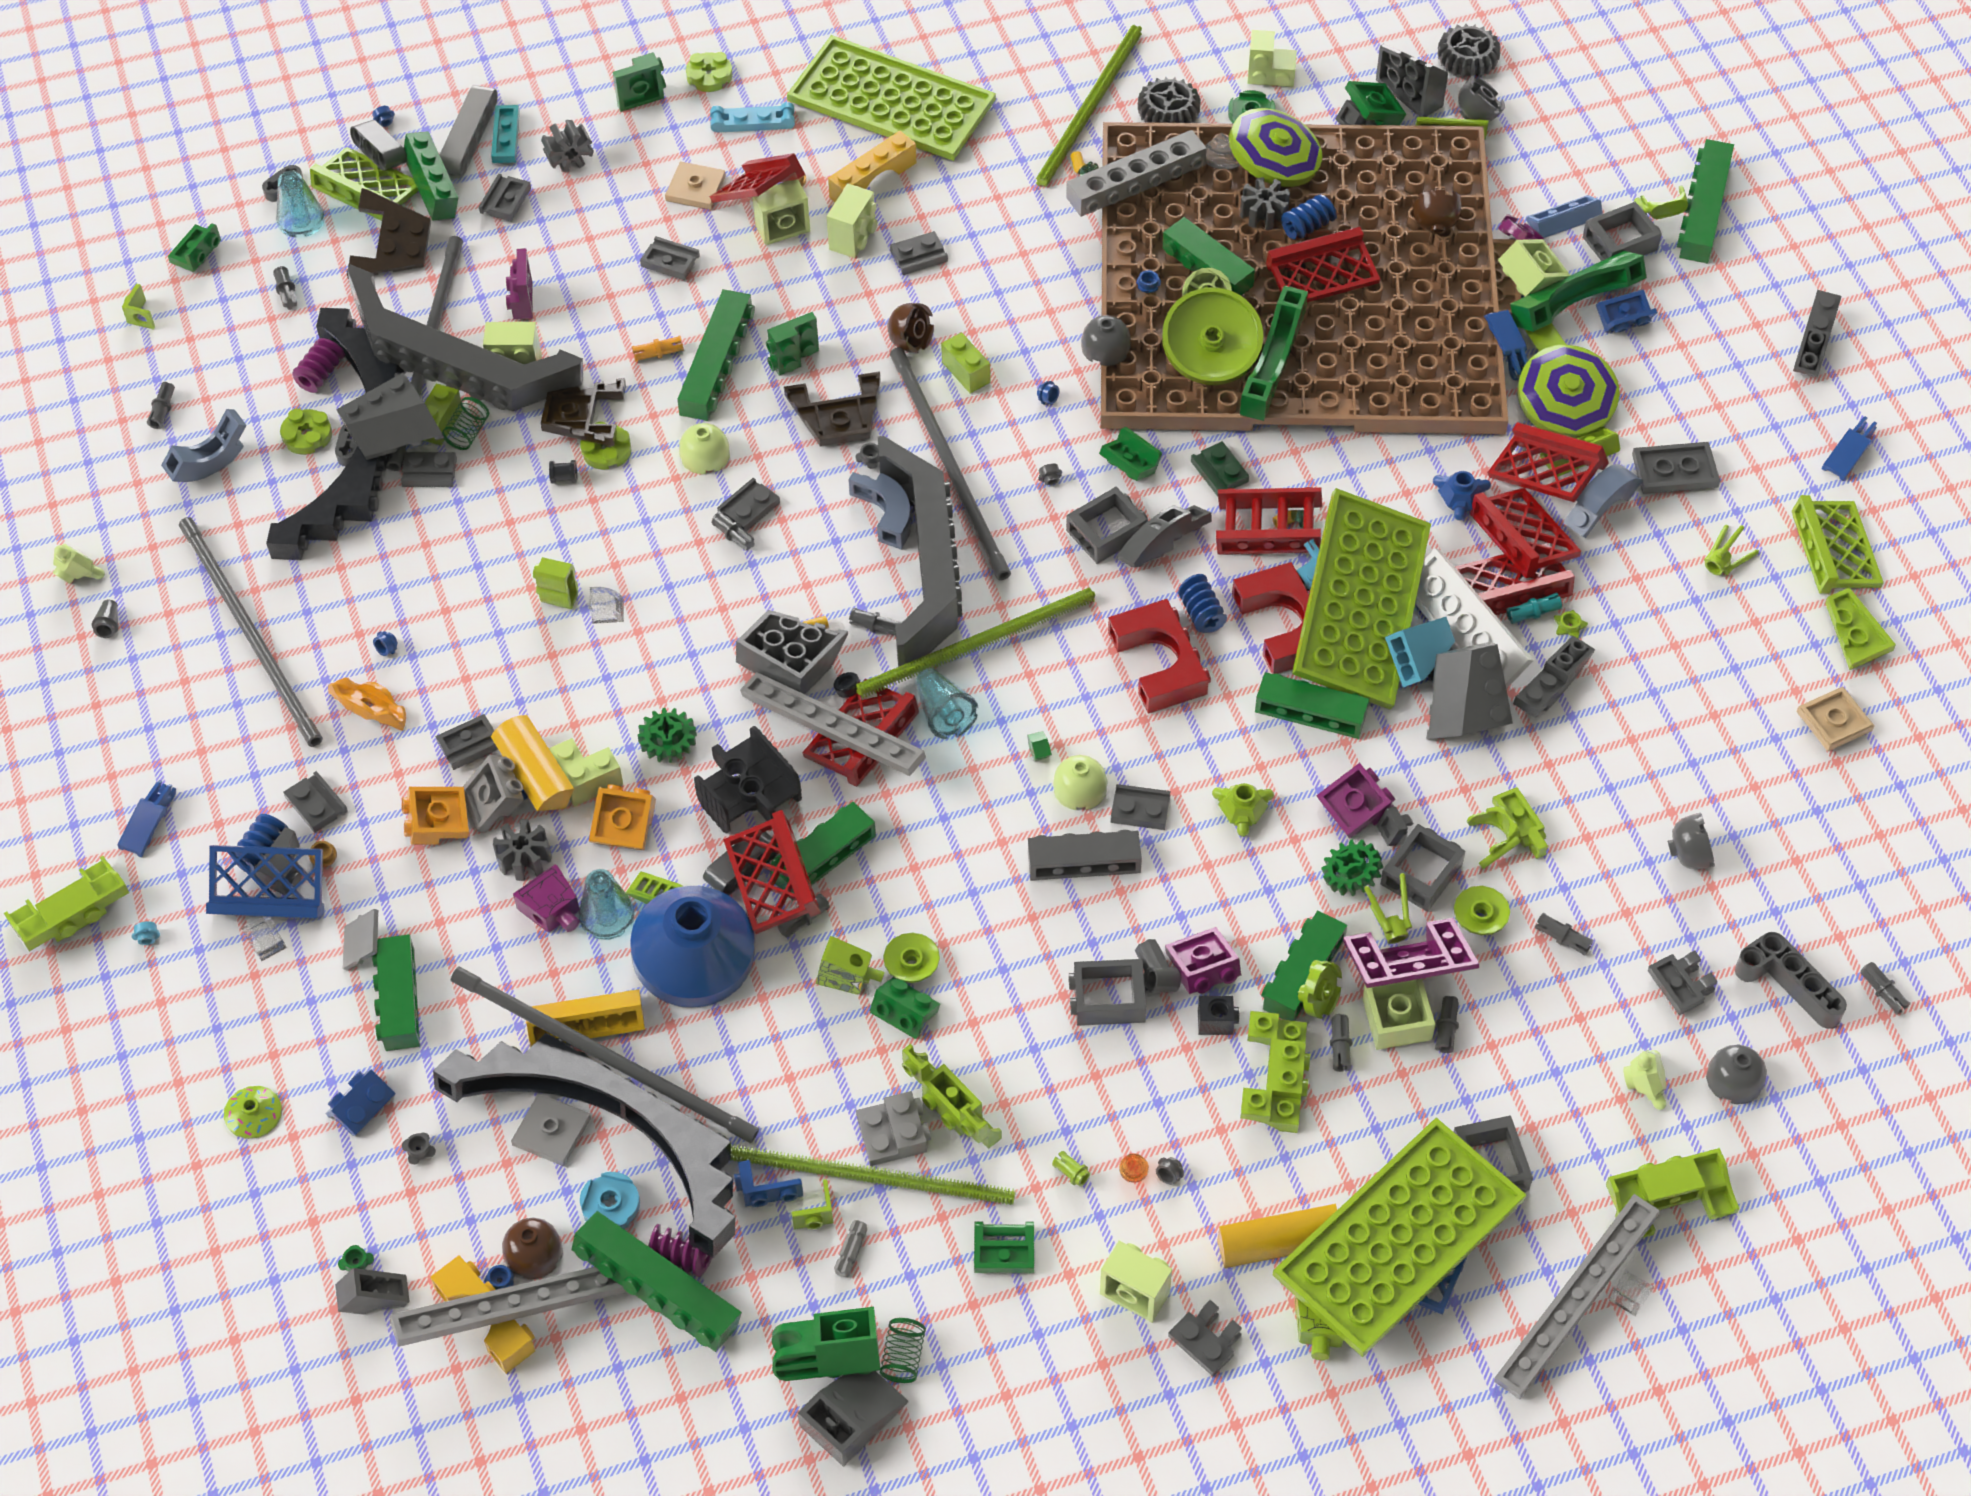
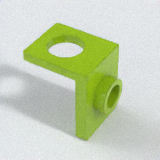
(132, 307)
(814, 1217)

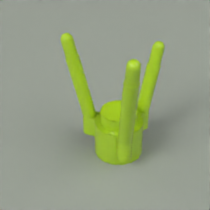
(1720, 560)
(1393, 927)

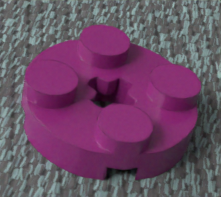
(1519, 231)

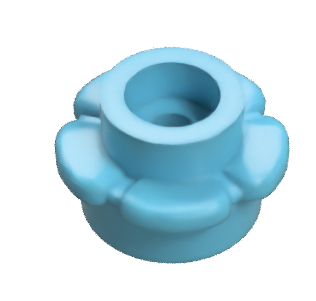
(145, 933)

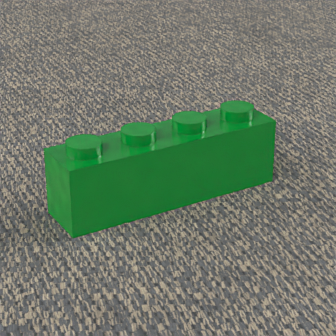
(430, 176)
(1199, 250)
(1311, 705)
(832, 843)
(1319, 941)
(397, 993)

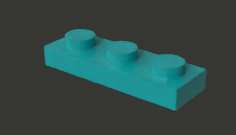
(505, 134)

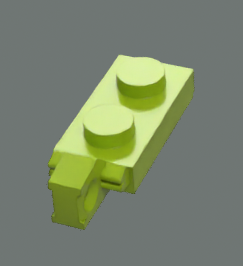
(1529, 824)

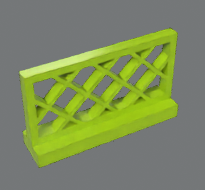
(347, 191)
(1817, 544)

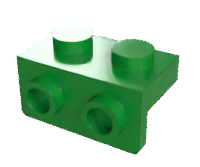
(195, 247)
(1132, 455)
(903, 1006)

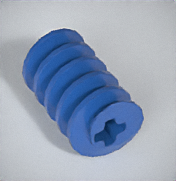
(1308, 217)
(1202, 604)
(260, 834)

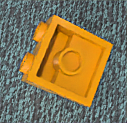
(434, 814)
(622, 817)

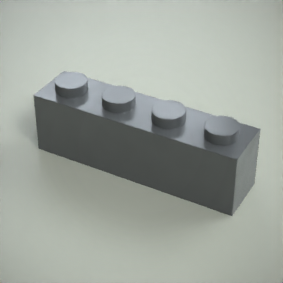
(1084, 855)

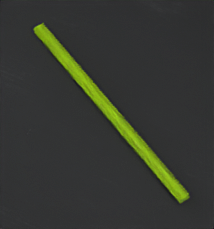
(1088, 106)
(985, 637)
(873, 1175)

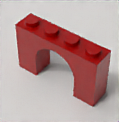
(1268, 588)
(1161, 625)

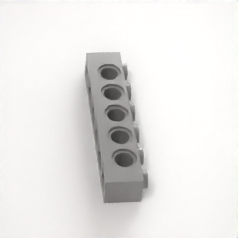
(1136, 173)

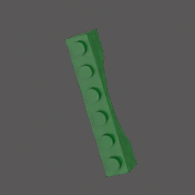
(1545, 304)
(1277, 348)

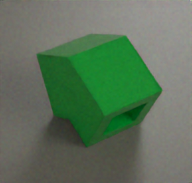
(1039, 745)

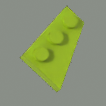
(1856, 629)

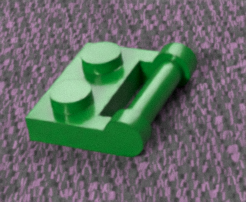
(1003, 1255)

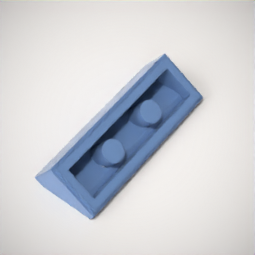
(1565, 216)

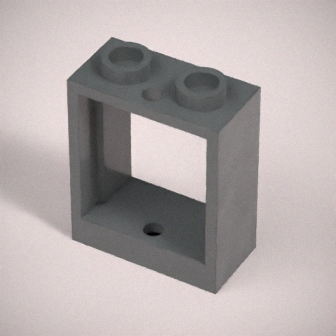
(1605, 247)
(1087, 538)
(1418, 891)
(1108, 1013)
(1494, 1131)

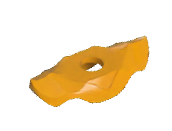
(354, 695)

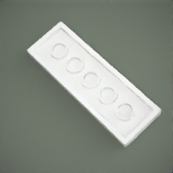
(1447, 594)

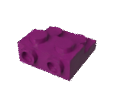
(520, 287)
(1356, 800)
(1204, 960)

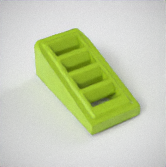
(643, 896)

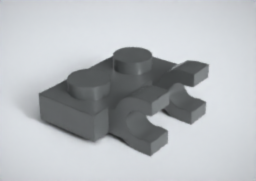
(1675, 983)
(1201, 1343)

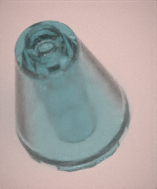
(297, 206)
(945, 704)
(605, 906)

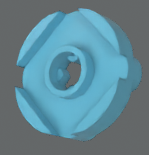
(609, 1185)

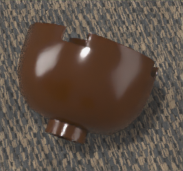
(1437, 210)
(911, 327)
(532, 1248)

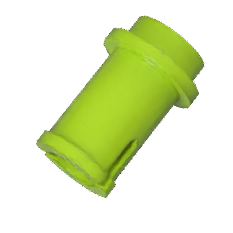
(1077, 1173)

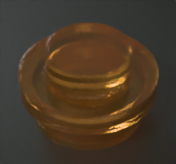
(1133, 1168)

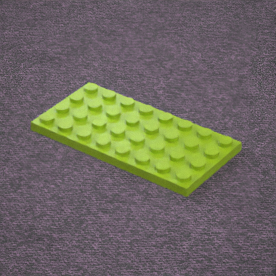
(891, 96)
(1359, 596)
(1399, 1236)

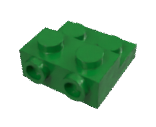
(640, 82)
(1376, 102)
(791, 342)

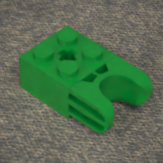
(827, 1345)

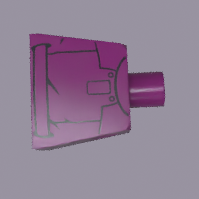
(549, 901)

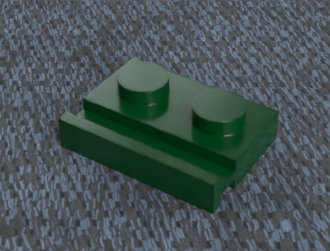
(1220, 468)

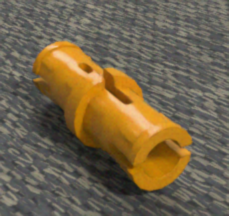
(657, 348)

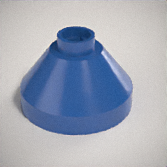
(692, 946)

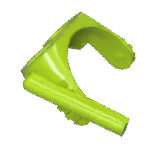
(1666, 209)
(1497, 817)

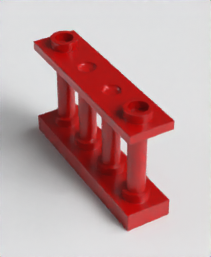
(1269, 540)

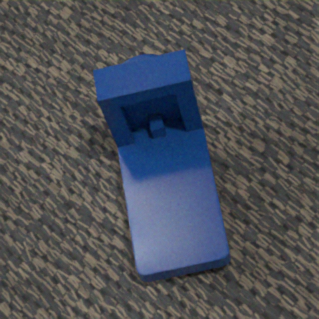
(763, 1194)

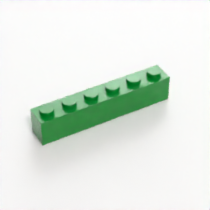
(1706, 201)
(715, 355)
(656, 1281)

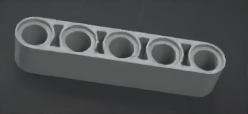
(468, 129)

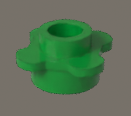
(353, 1253)

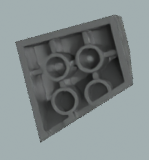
(1412, 80)
(388, 418)
(789, 650)
(1468, 692)

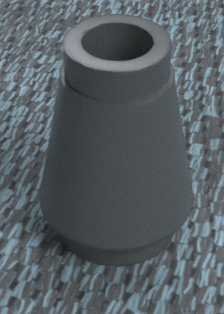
(106, 620)

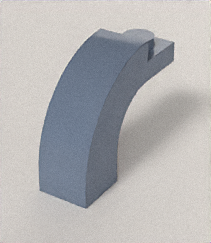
(209, 456)
(1602, 492)
(892, 499)

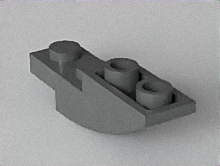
(1817, 333)
(1158, 533)
(1555, 677)

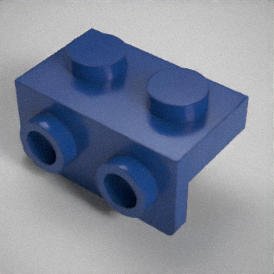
(1624, 311)
(360, 1101)

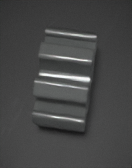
(567, 145)
(1264, 203)
(522, 849)

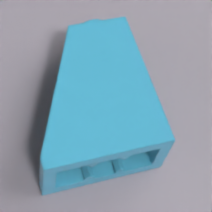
(1416, 649)

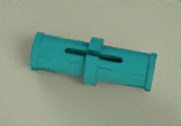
(1534, 608)

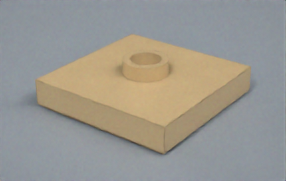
(694, 184)
(1835, 718)

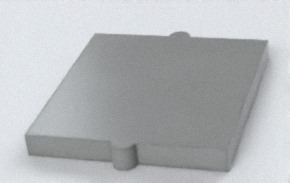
(360, 939)

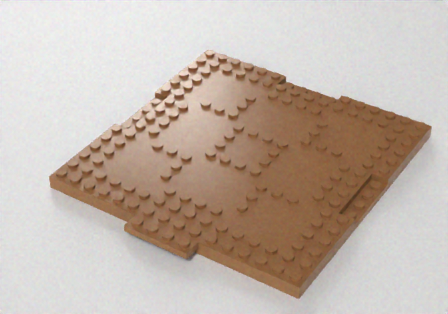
(1369, 358)

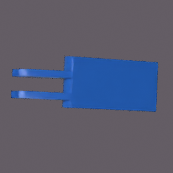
(1509, 340)
(1849, 449)
(146, 818)

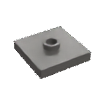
(551, 1129)

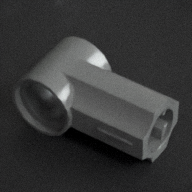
(1157, 974)

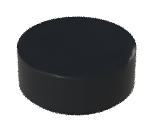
(846, 684)

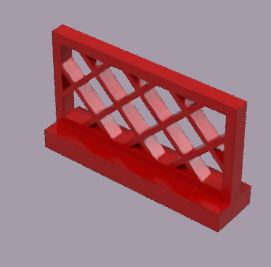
(760, 176)
(1318, 249)
(1557, 448)
(1509, 537)
(1518, 591)
(893, 722)
(790, 859)

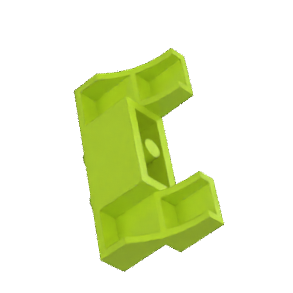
(70, 907)
(1285, 1084)
(950, 1098)
(1676, 1183)

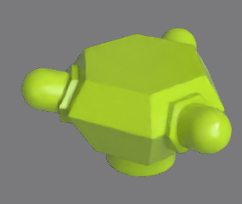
(1243, 804)

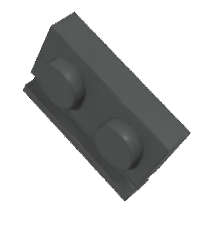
(505, 197)
(918, 253)
(669, 258)
(428, 469)
(749, 504)
(467, 741)
(315, 801)
(1140, 807)

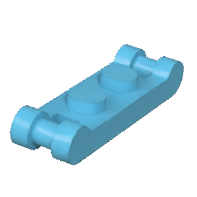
(752, 118)

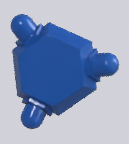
(1459, 491)

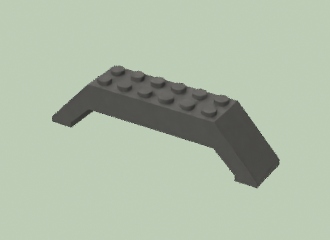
(456, 361)
(940, 577)

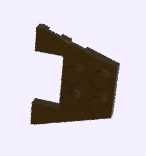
(401, 237)
(572, 412)
(840, 418)

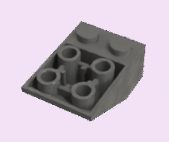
(850, 1413)

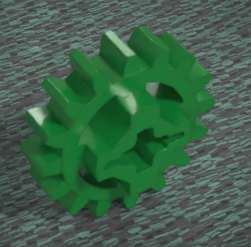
(680, 737)
(1352, 867)

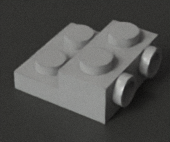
(492, 792)
(893, 1129)

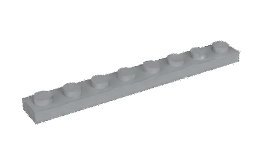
(833, 724)
(1576, 1296)
(501, 1305)

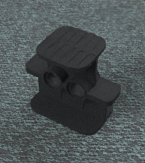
(760, 771)

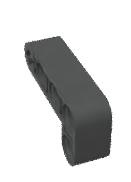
(1823, 1005)

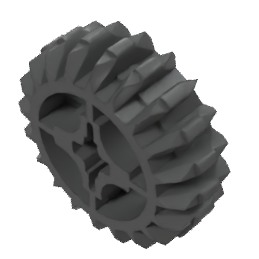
(1468, 50)
(1168, 102)

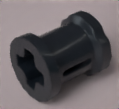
(563, 471)

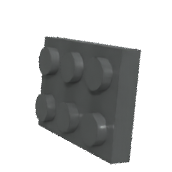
(1676, 467)

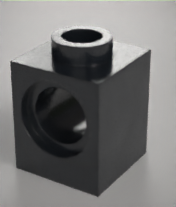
(1212, 1025)

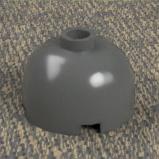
(1479, 100)
(1106, 340)
(1691, 843)
(1736, 1074)

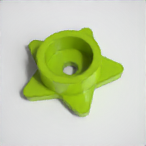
(1572, 618)

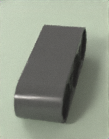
(378, 145)
(721, 874)

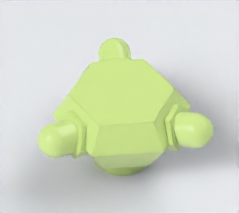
(74, 564)
(1648, 1077)

